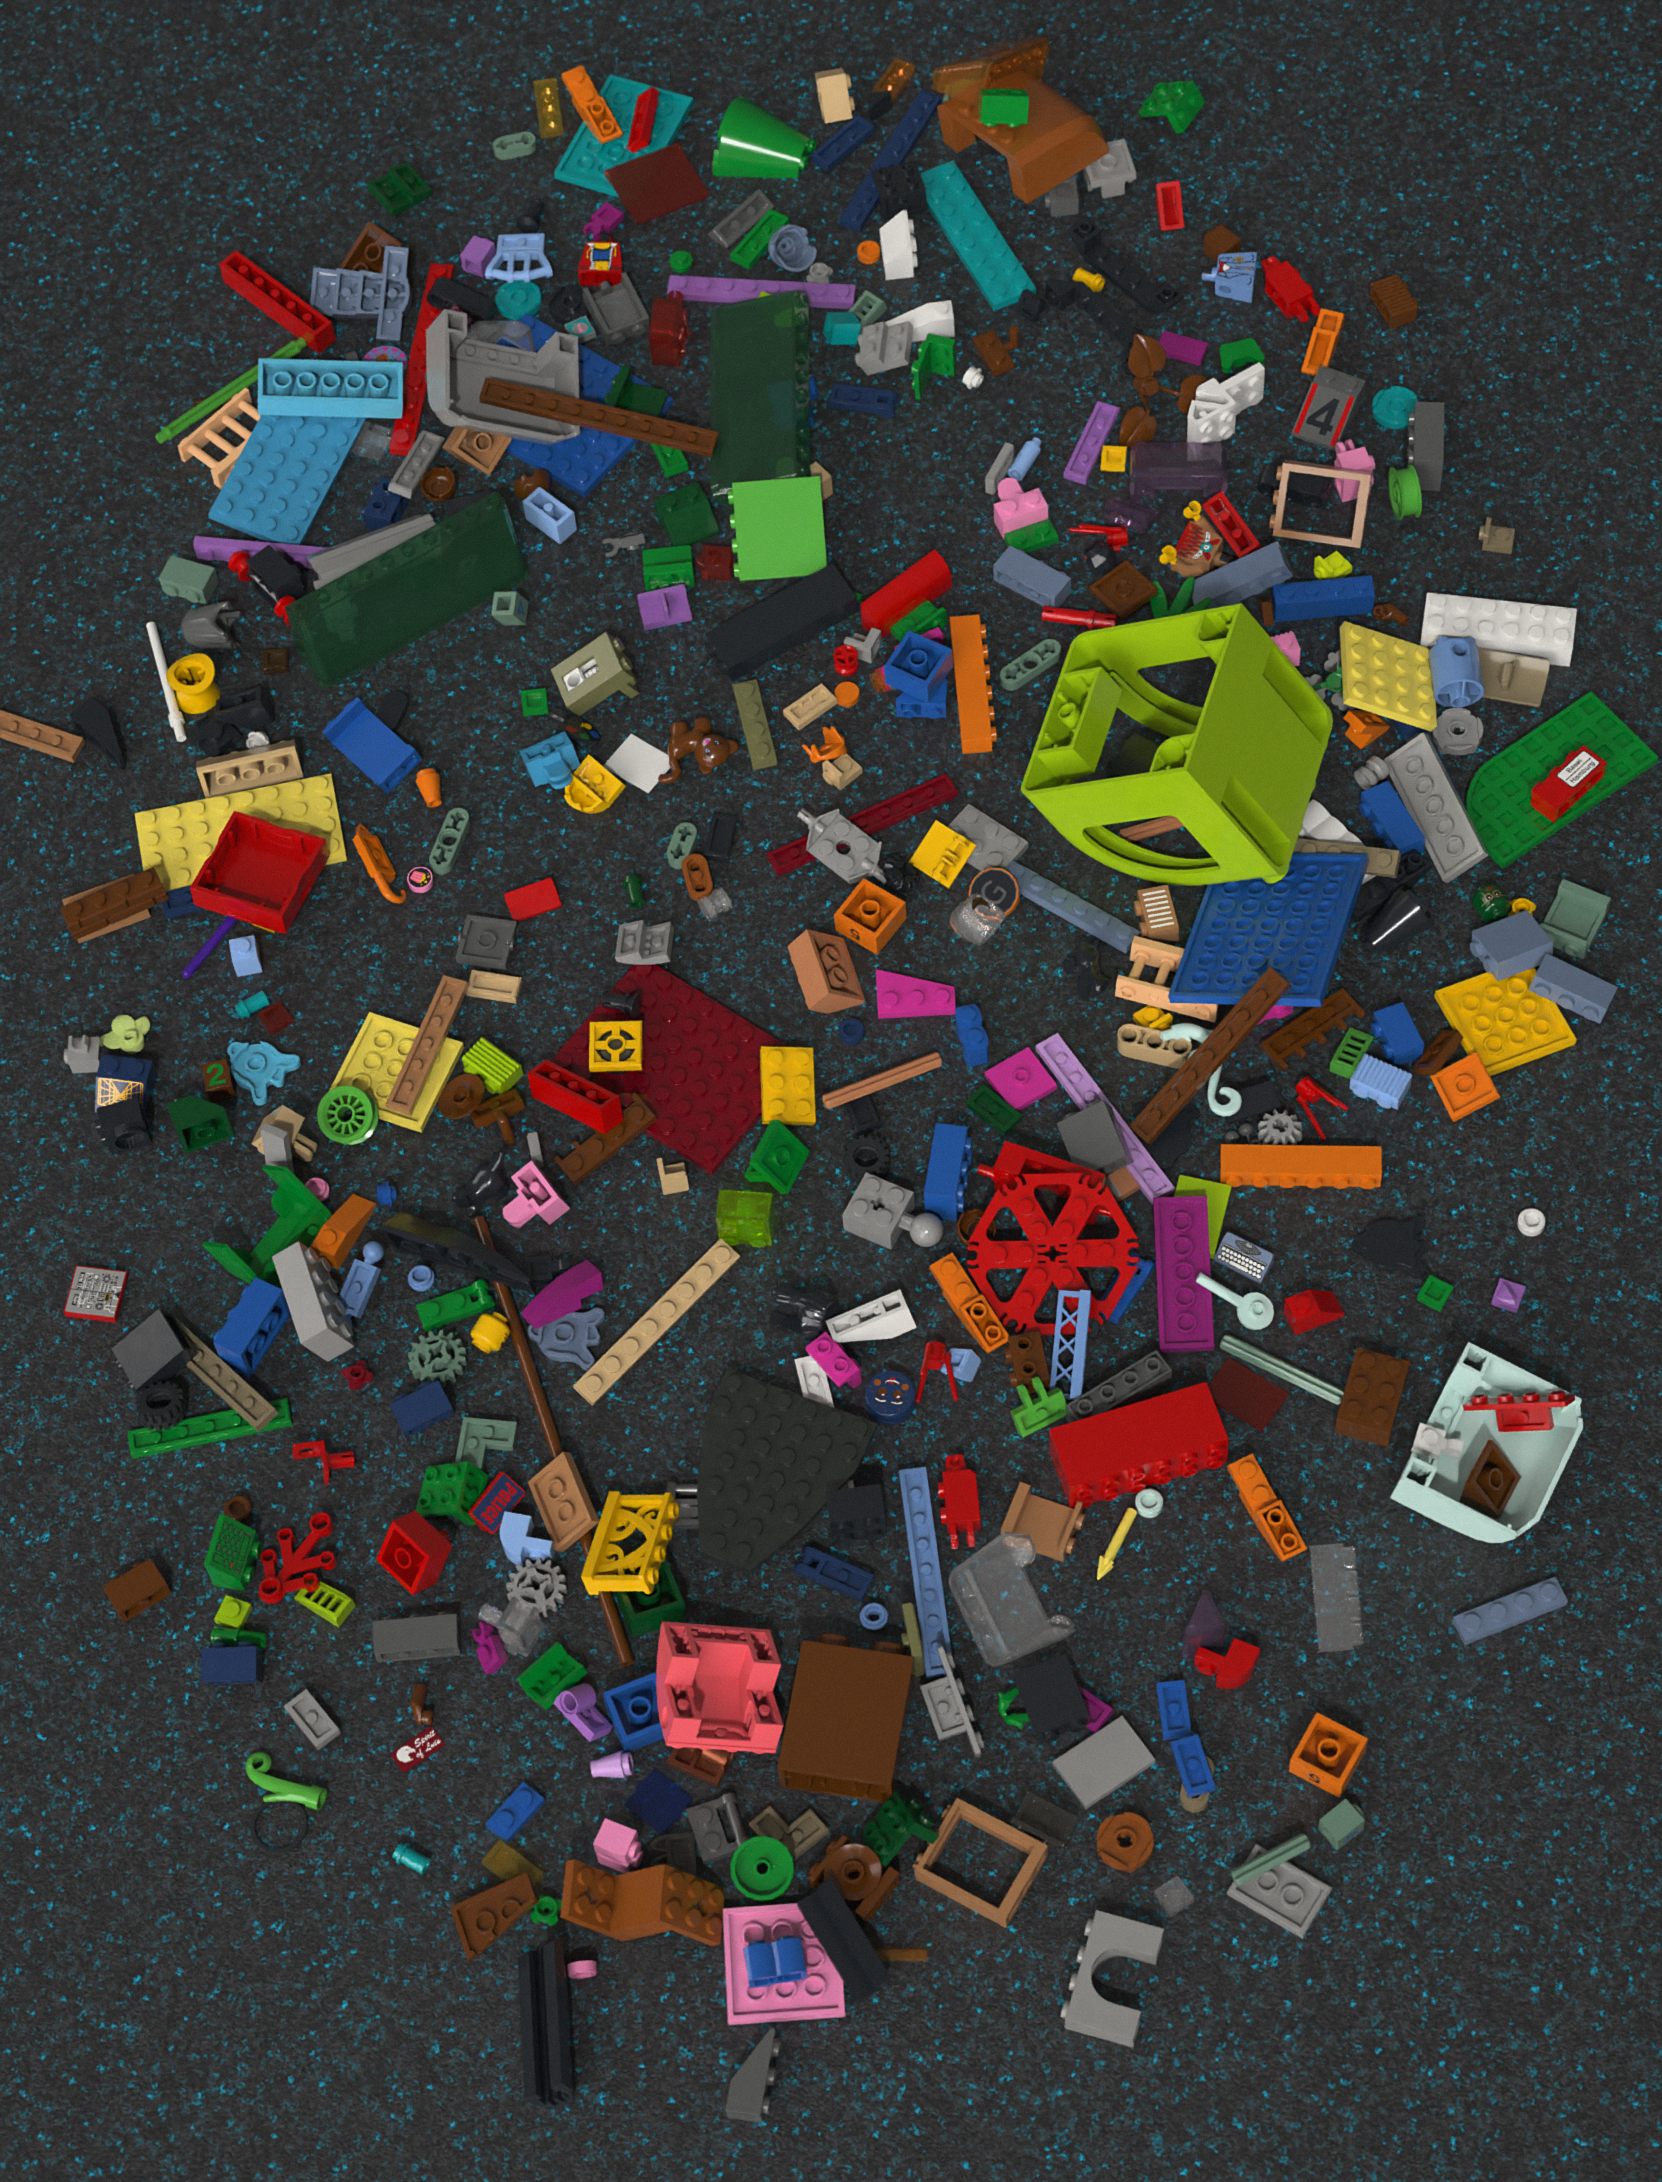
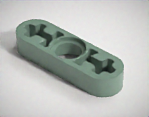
(1025, 674)
(451, 851)

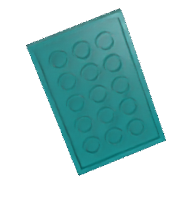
(588, 158)

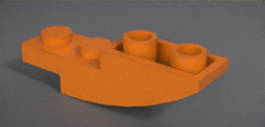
(591, 106)
(969, 1304)
(1265, 1508)

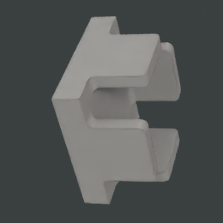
(1111, 170)

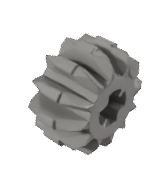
(1279, 1129)

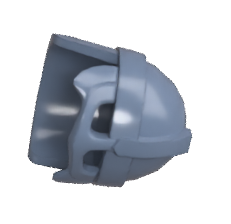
(797, 251)

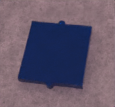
(658, 1802)

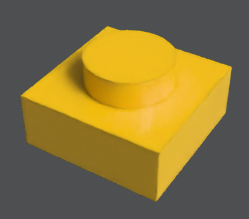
(1113, 458)

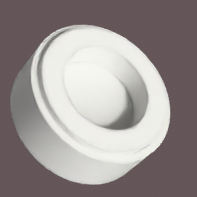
(1531, 1222)

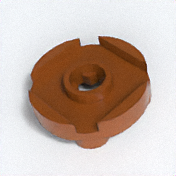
(1120, 1826)

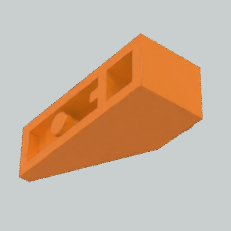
(342, 1230)

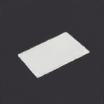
(638, 763)

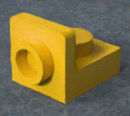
(1153, 1018)

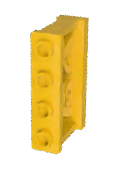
(616, 1513)

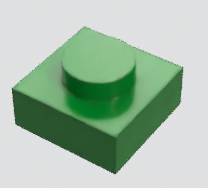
(534, 702)
(1435, 1293)

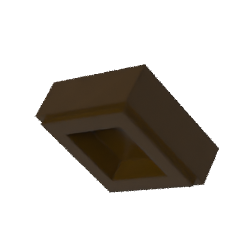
(276, 660)

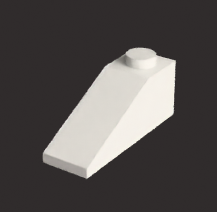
(929, 318)
(873, 1321)

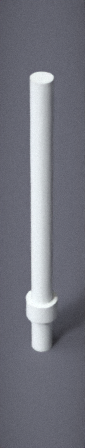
(175, 717)

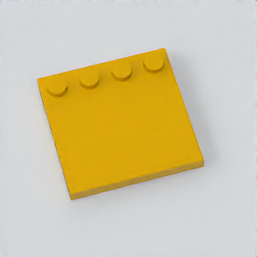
(1504, 1020)

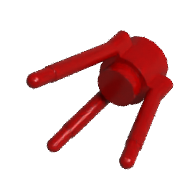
(1114, 535)
(1311, 1092)
(934, 1358)

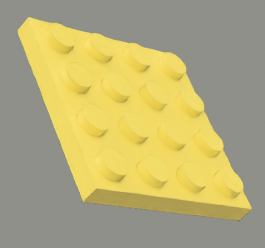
(1387, 676)
(378, 1059)

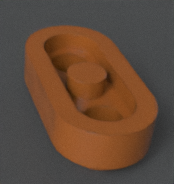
(697, 879)

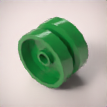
(752, 1854)

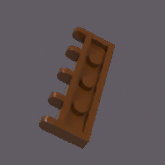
(1311, 1027)
(603, 1146)

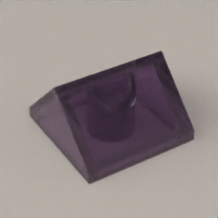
(1205, 1628)

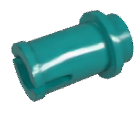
(251, 1004)
(411, 1858)

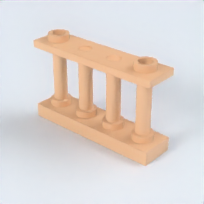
(209, 431)
(1167, 959)

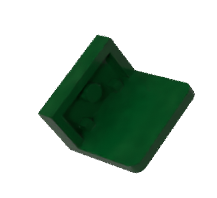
(634, 396)
(895, 1824)

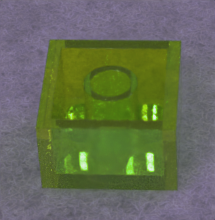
(745, 1218)

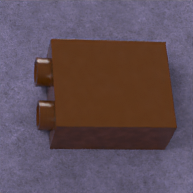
(847, 1719)

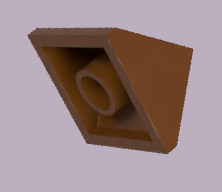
(1490, 1482)

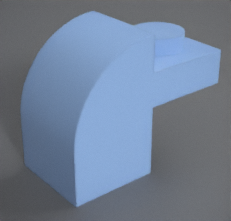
(518, 1542)

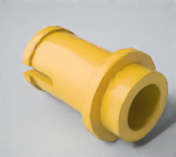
(1093, 281)

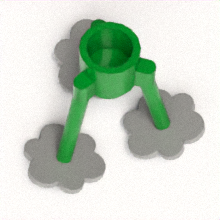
(1333, 681)

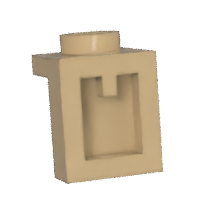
(841, 771)

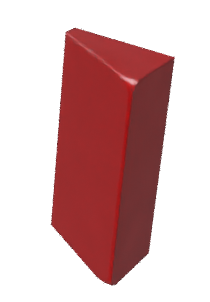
(532, 900)

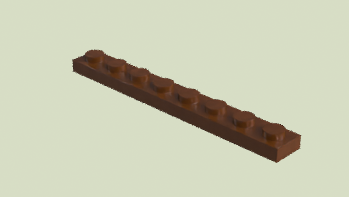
(1210, 1055)

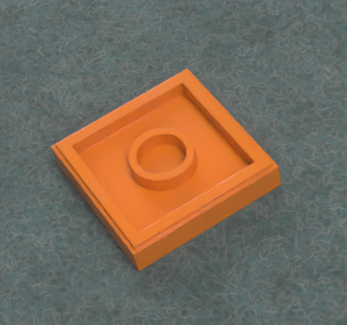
(1465, 1086)

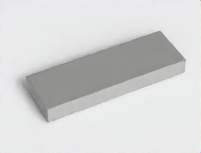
(276, 1146)

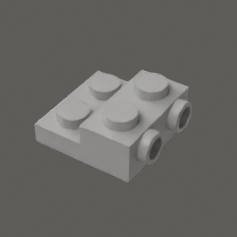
(884, 347)

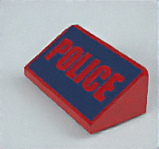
(499, 1497)

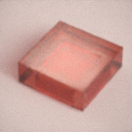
(275, 1018)

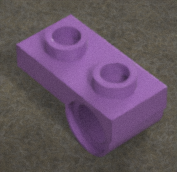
(579, 1708)

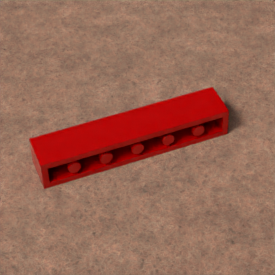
(277, 301)

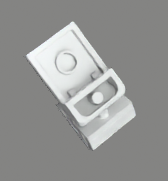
(1216, 405)

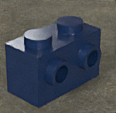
(384, 506)
(421, 1408)
(231, 1664)

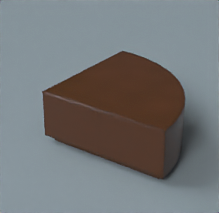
(1266, 612)

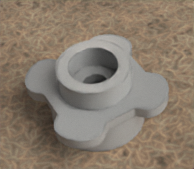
(819, 273)

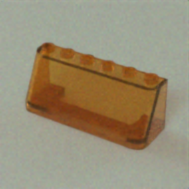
(981, 68)

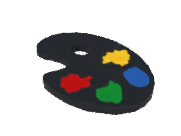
(576, 727)

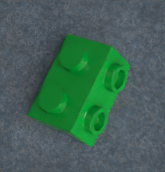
(550, 1676)

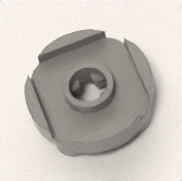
(1457, 744)

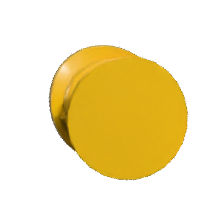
(194, 683)

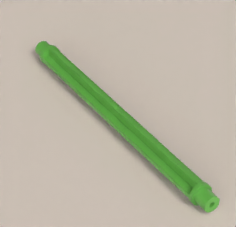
(224, 394)

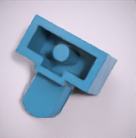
(551, 761)

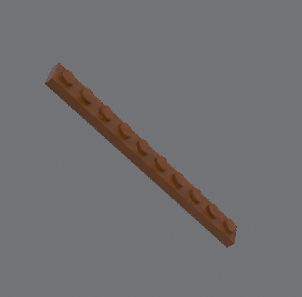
(599, 417)

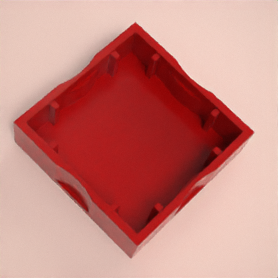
(259, 872)

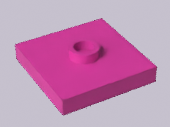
(1021, 1080)

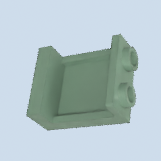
(1575, 918)

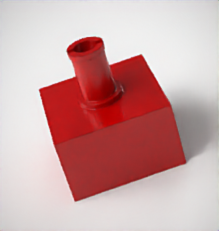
(414, 1552)

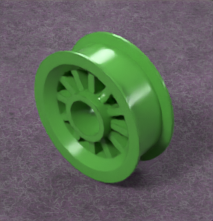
(1404, 492)
(326, 1109)

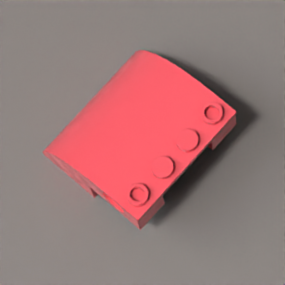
(718, 1687)

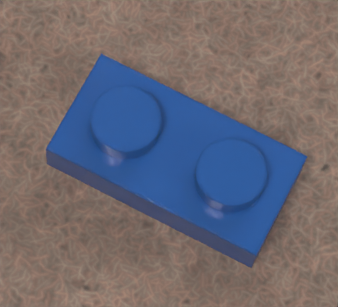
(1173, 1709)
(1192, 1766)
(515, 1813)

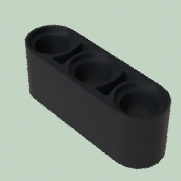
(447, 293)
(1302, 487)

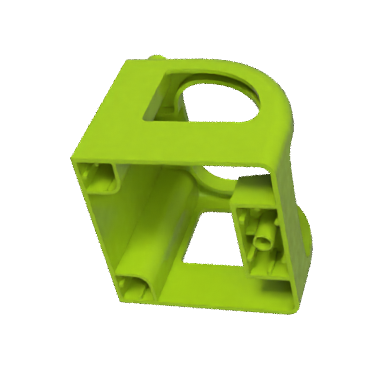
(1227, 773)

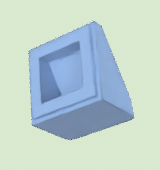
(963, 1363)

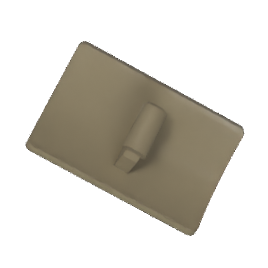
(1513, 677)

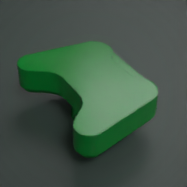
(1240, 353)

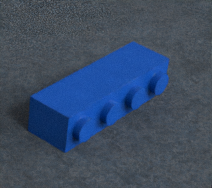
(1323, 598)

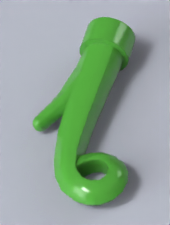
(284, 1790)

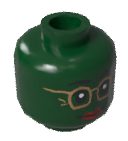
(1491, 903)

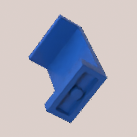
(371, 746)

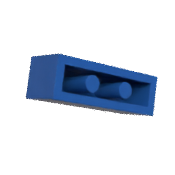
(1391, 819)

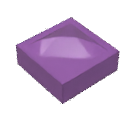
(1508, 1295)

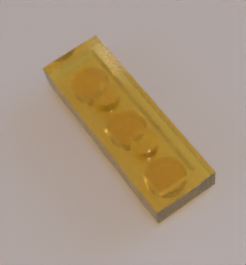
(548, 108)

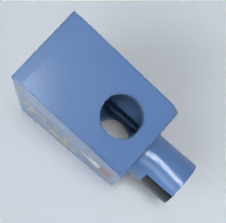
(1233, 275)

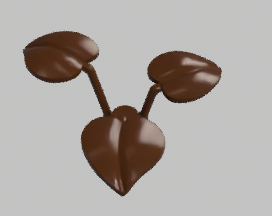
(1144, 359)

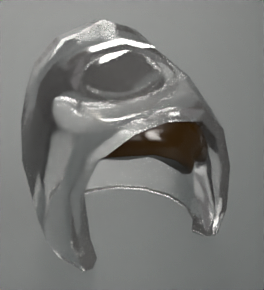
(976, 919)

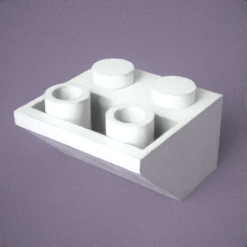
(898, 247)

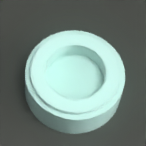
(1149, 1503)

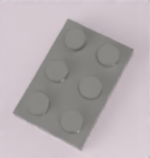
(994, 842)

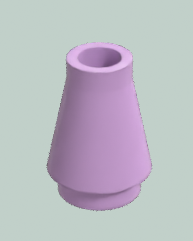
(614, 1765)

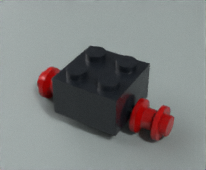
(271, 577)

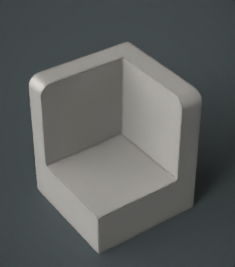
(866, 646)

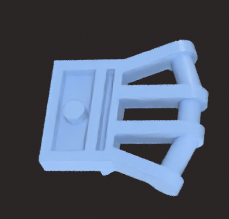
(519, 248)

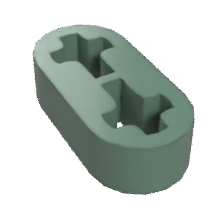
(514, 145)
(677, 844)

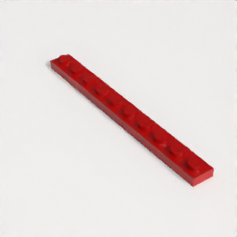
(415, 386)

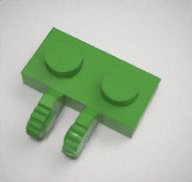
(1040, 1411)

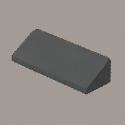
(741, 219)

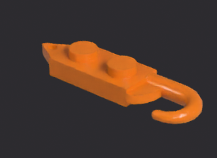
(377, 863)

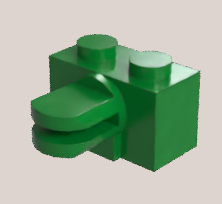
(1003, 107)

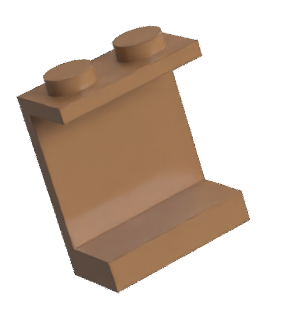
(1045, 1521)

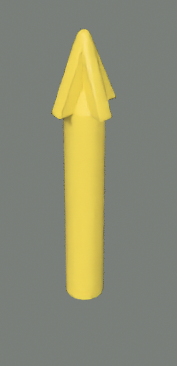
(1106, 1561)

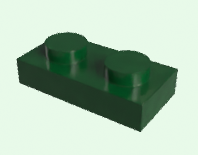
(994, 1110)

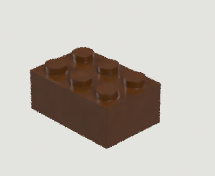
(1372, 1397)

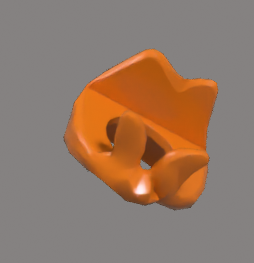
(833, 746)

